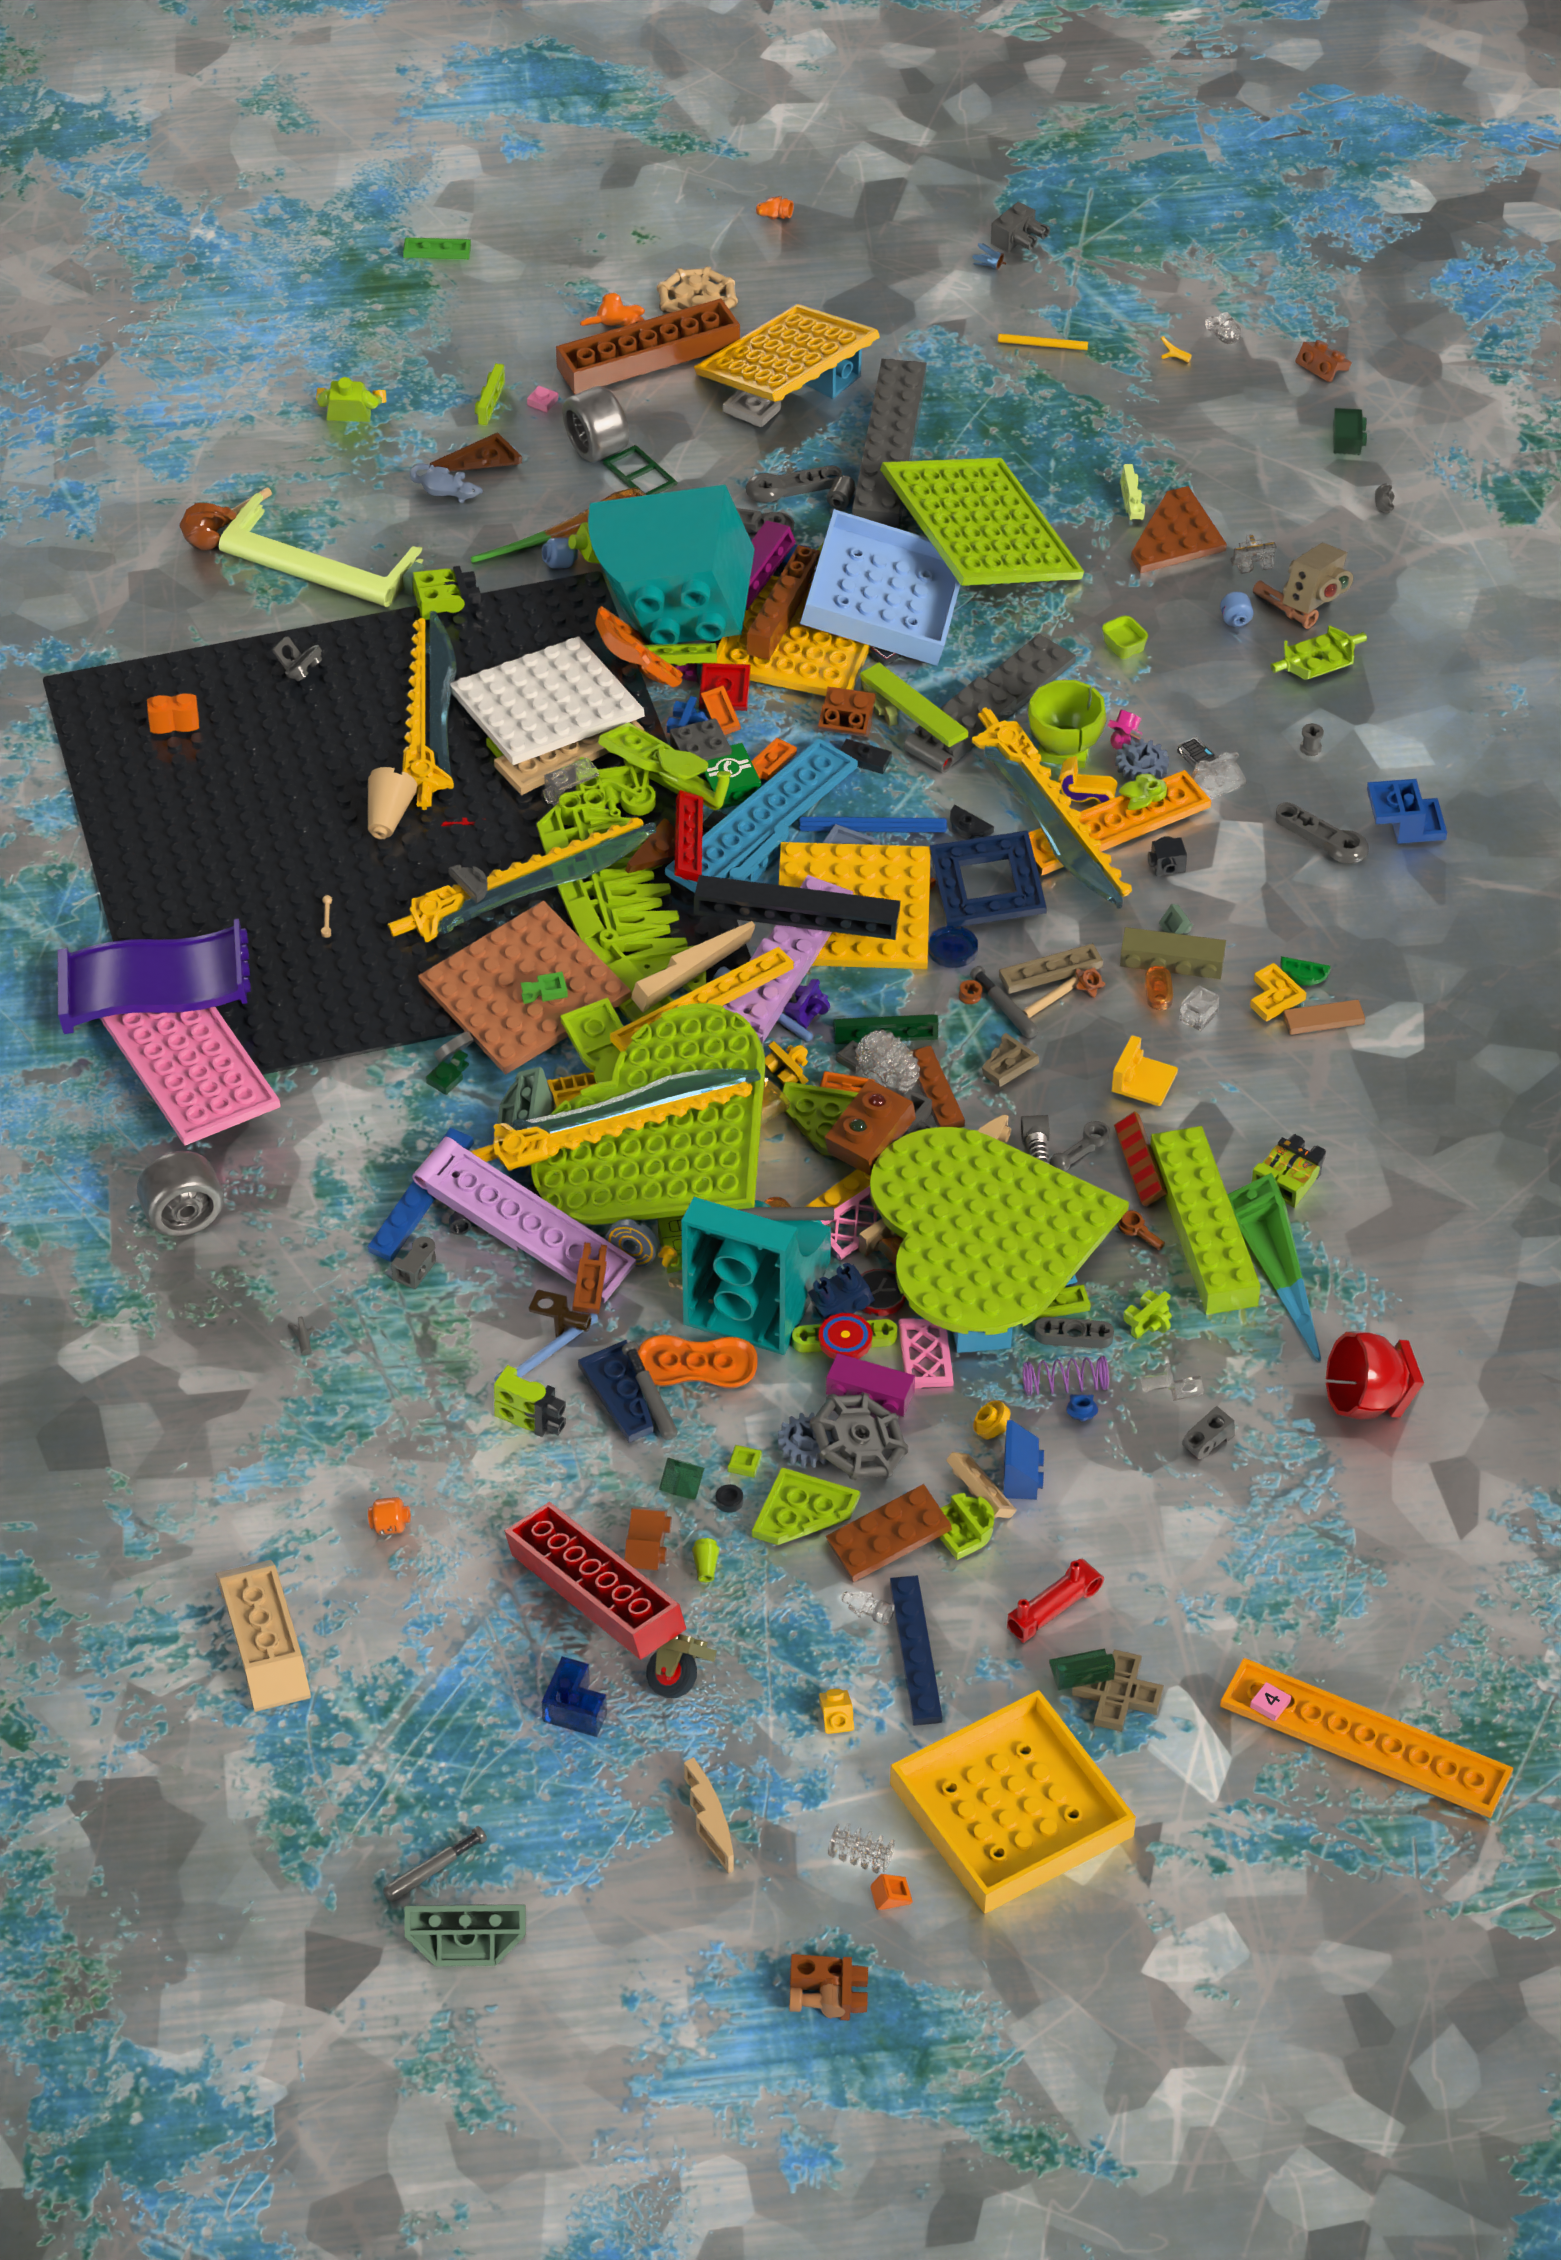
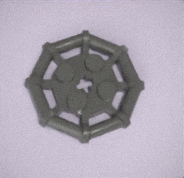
(853, 1447)

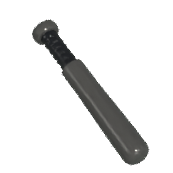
(1011, 1010)
(656, 1405)
(428, 1868)

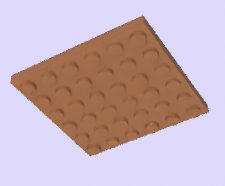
(484, 985)

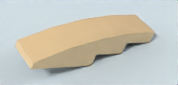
(710, 1817)

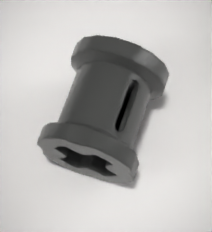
(1311, 739)

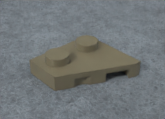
(1009, 1061)

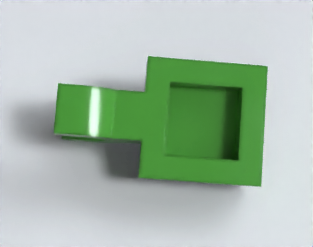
(548, 986)

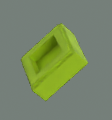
(744, 1461)

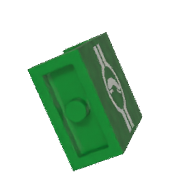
(743, 778)

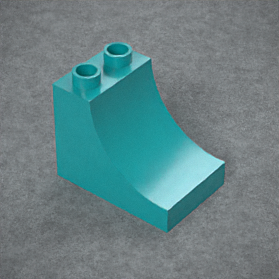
(752, 1272)

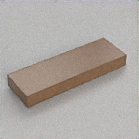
(1324, 1017)

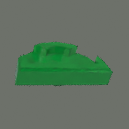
(1304, 971)

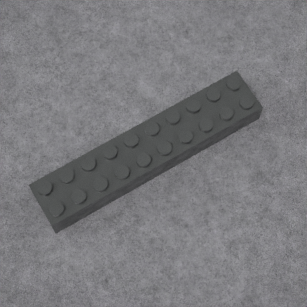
(889, 438)

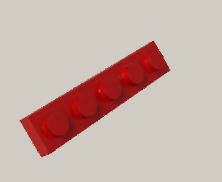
(688, 836)

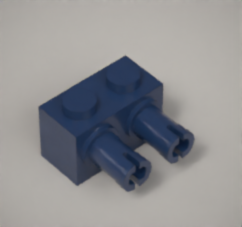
(842, 1293)

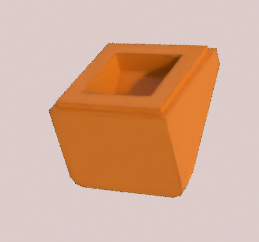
(890, 1892)

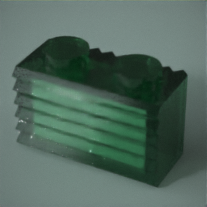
(1348, 431)

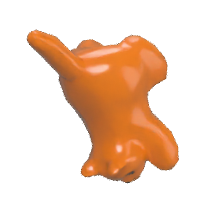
(614, 313)

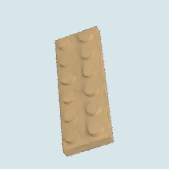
(530, 773)

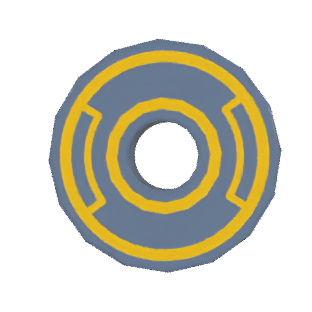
(645, 1239)

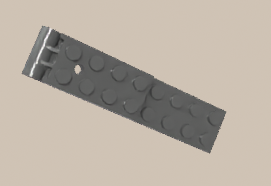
(1001, 691)

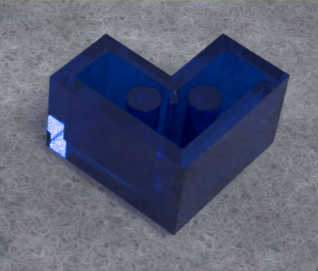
(570, 1702)

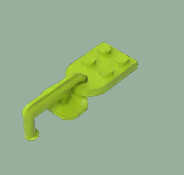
(672, 765)
(590, 1034)

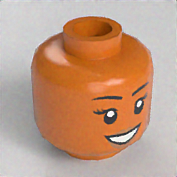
(388, 1516)

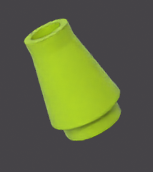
(705, 1557)

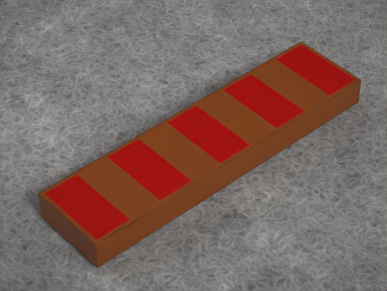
(1140, 1159)

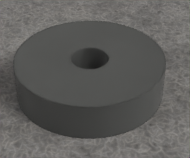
(451, 1047)

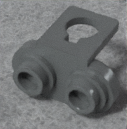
(298, 667)

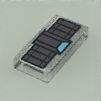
(1195, 751)

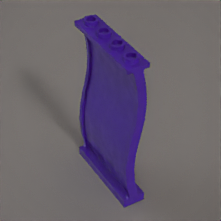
(152, 976)

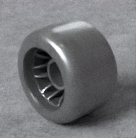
(595, 423)
(180, 1193)

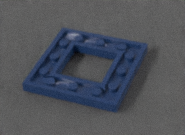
(1015, 847)

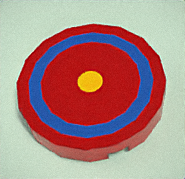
(845, 1335)

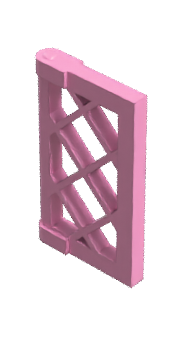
(852, 1203)
(922, 1327)

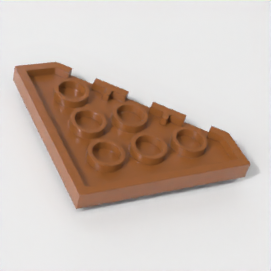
(1177, 533)

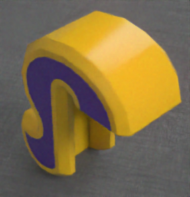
(1085, 787)

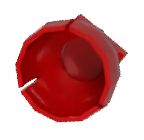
(1383, 1375)

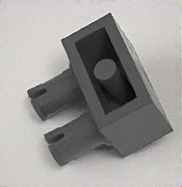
(1015, 228)

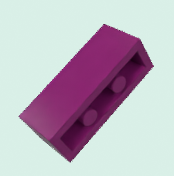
(884, 1385)

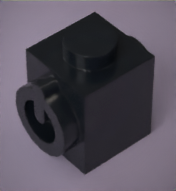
(1168, 856)

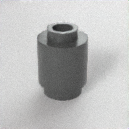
(841, 492)

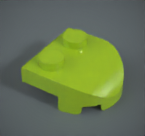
(970, 1522)

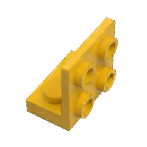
(1141, 1076)

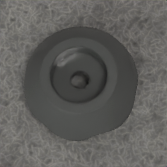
(1384, 498)

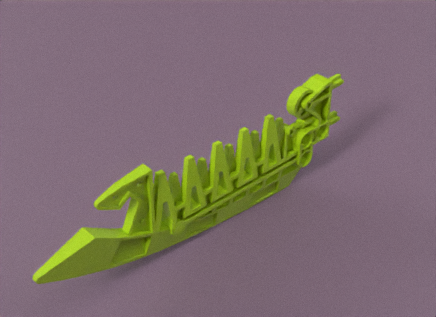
(616, 894)

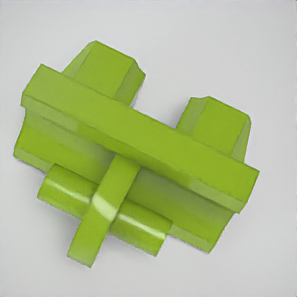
(1153, 1316)

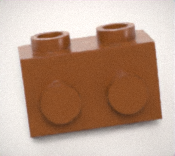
(1322, 360)

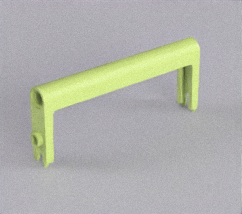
(309, 566)

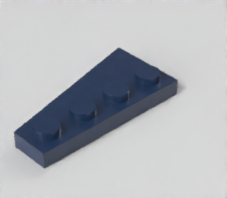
(617, 1388)

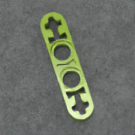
(812, 1331)

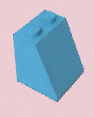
(837, 379)

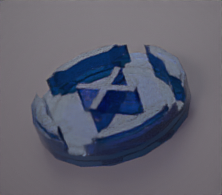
(953, 947)

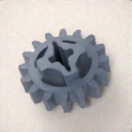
(1141, 759)
(803, 1444)

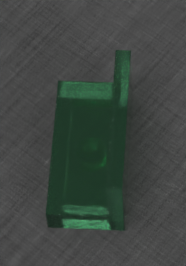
(1082, 1669)

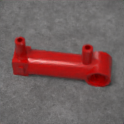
(1030, 1616)

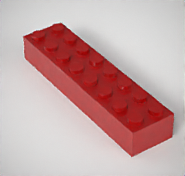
(595, 1580)

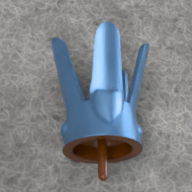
(994, 259)

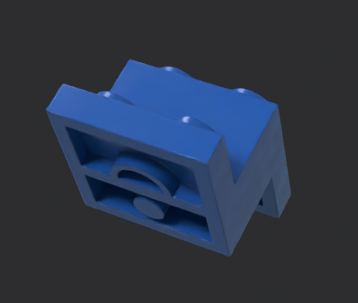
(1410, 815)

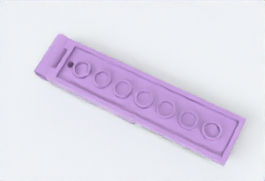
(766, 1003)
(515, 1214)

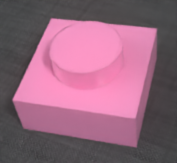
(542, 399)

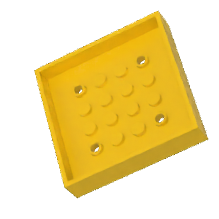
(1012, 1801)

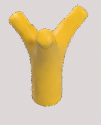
(1174, 351)

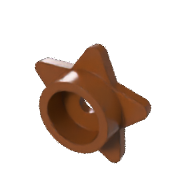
(1093, 976)

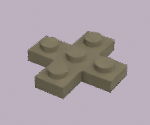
(1122, 1693)

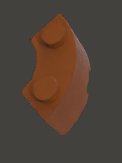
(646, 1538)

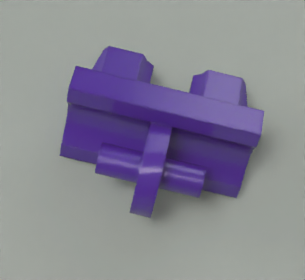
(809, 1004)

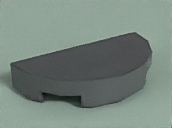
(471, 880)

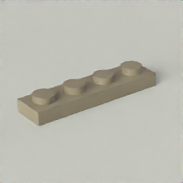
(1050, 968)

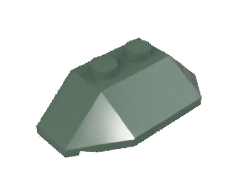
(526, 1098)
(465, 1932)

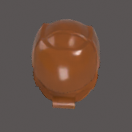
(202, 523)

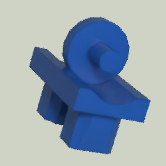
(687, 713)

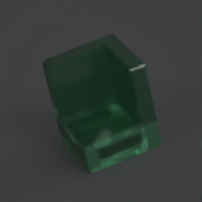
(681, 1478)

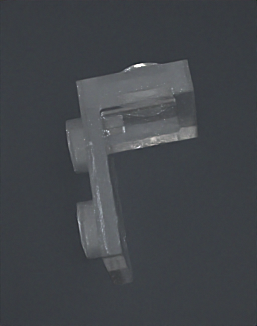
(567, 777)

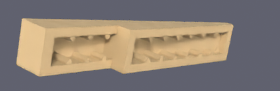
(688, 965)

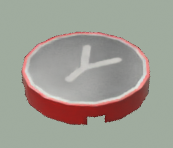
(885, 1292)

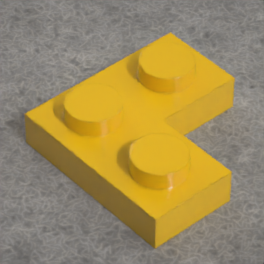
(1279, 995)

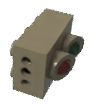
(1316, 578)

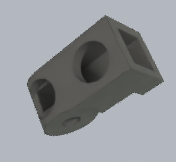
(416, 1263)
(1209, 1433)

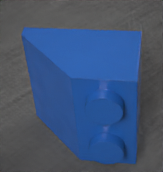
(1022, 1463)

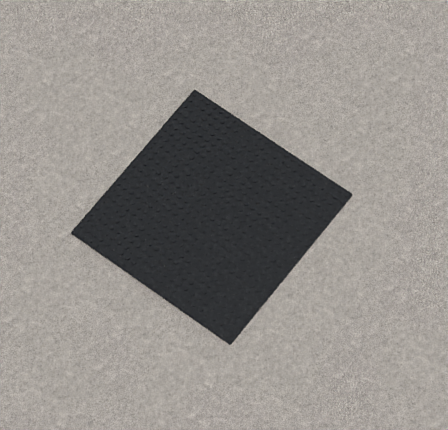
(273, 812)

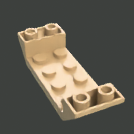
(264, 1635)

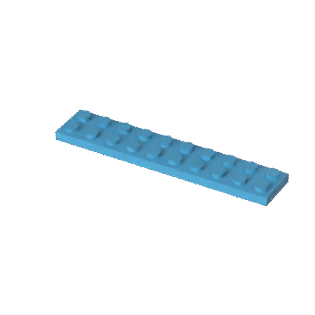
(775, 803)

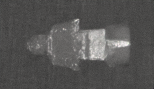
(862, 1604)

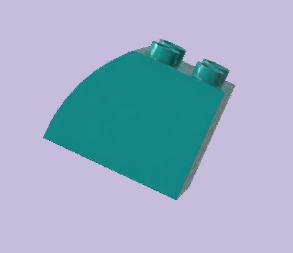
(676, 562)

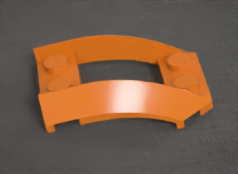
(629, 646)

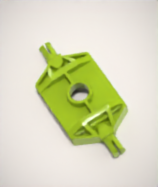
(1334, 648)

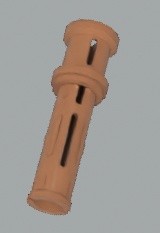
(1264, 591)

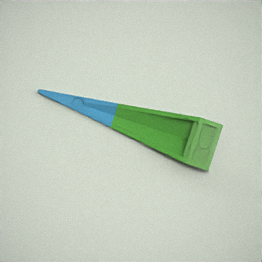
(1267, 1229)

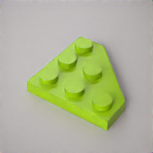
(816, 1110)
(802, 1506)

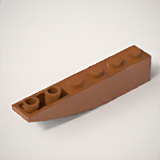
(781, 603)

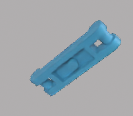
(763, 857)

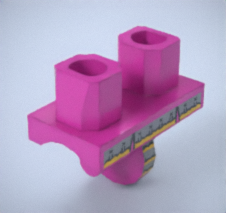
(1125, 727)

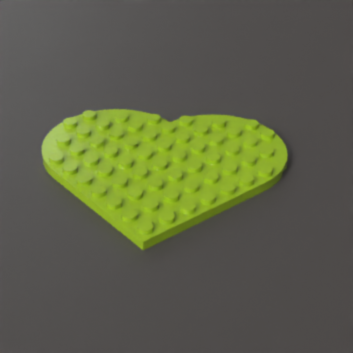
(666, 1163)
(984, 1227)

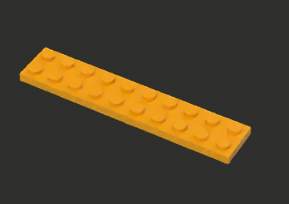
(1373, 1739)

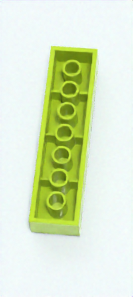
(1205, 1221)

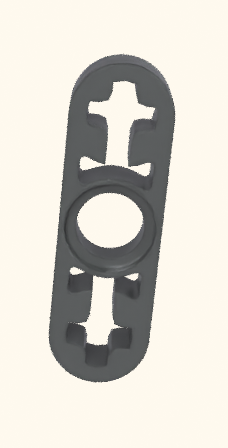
(1064, 1339)

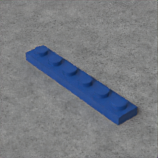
(408, 1212)

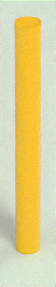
(1044, 342)

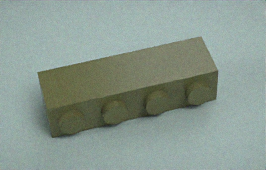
(1174, 952)

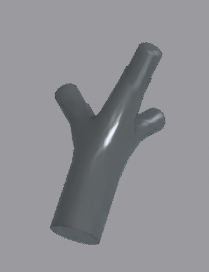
(303, 1336)

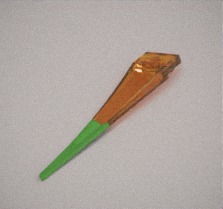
(561, 530)

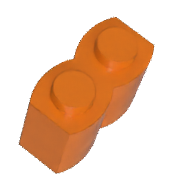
(173, 713)

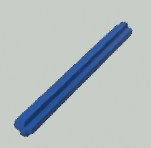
(874, 824)

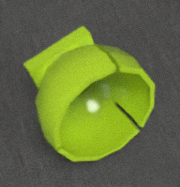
(1065, 721)

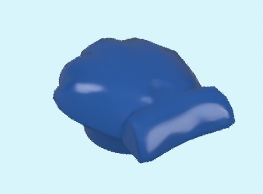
(1082, 1407)

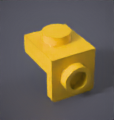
(836, 1711)

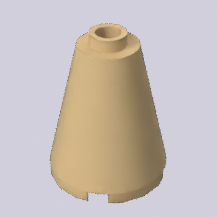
(388, 800)

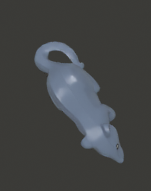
(440, 483)

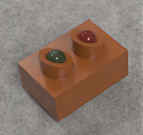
(869, 1126)

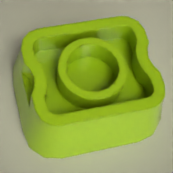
(1124, 636)

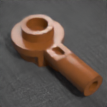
(1133, 1224)

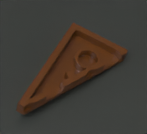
(485, 453)
(656, 850)

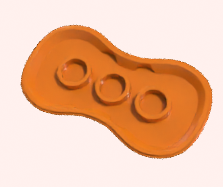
(720, 1362)

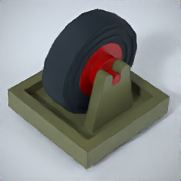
(673, 1666)

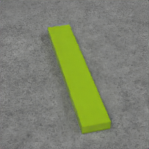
(914, 704)

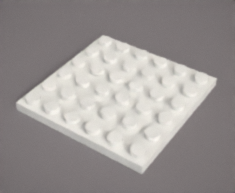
(546, 700)

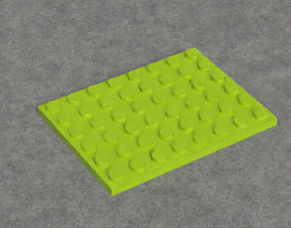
(981, 521)

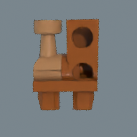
(833, 1980)

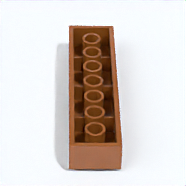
(647, 345)

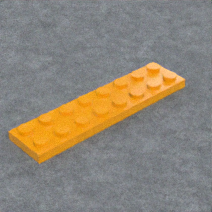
(1115, 824)

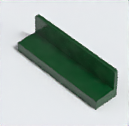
(906, 1027)

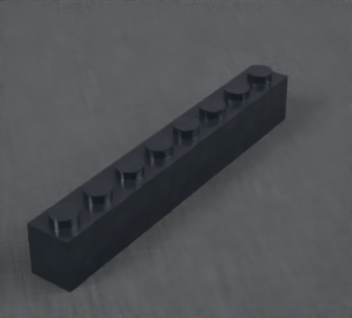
(797, 907)

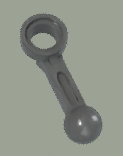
(1087, 1144)

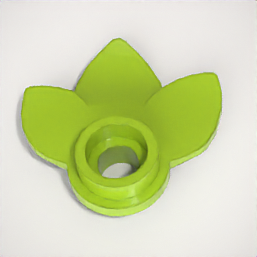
(1144, 791)

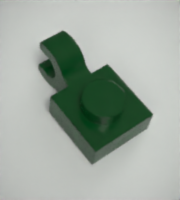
(448, 1076)

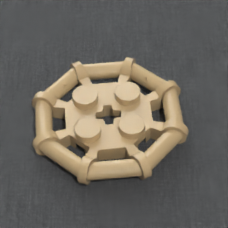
(695, 289)

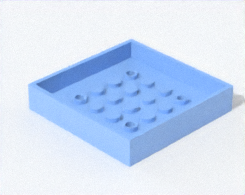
(882, 589)

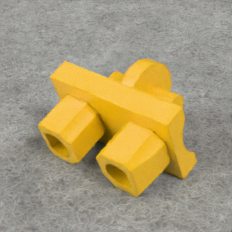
(791, 1061)

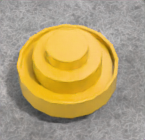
(991, 1419)

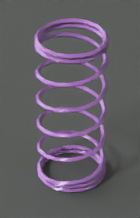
(1101, 1364)

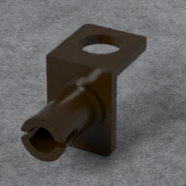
(560, 1312)

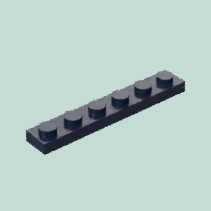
(915, 1650)

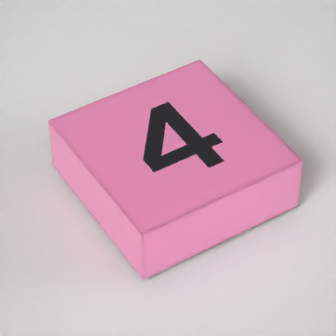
(1270, 1701)

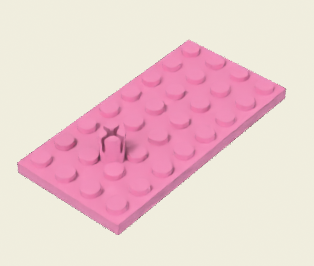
(193, 1069)

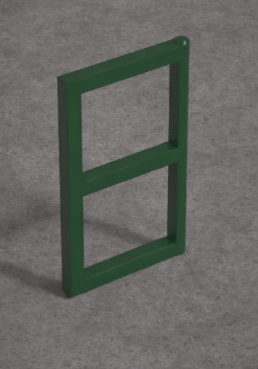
(652, 465)

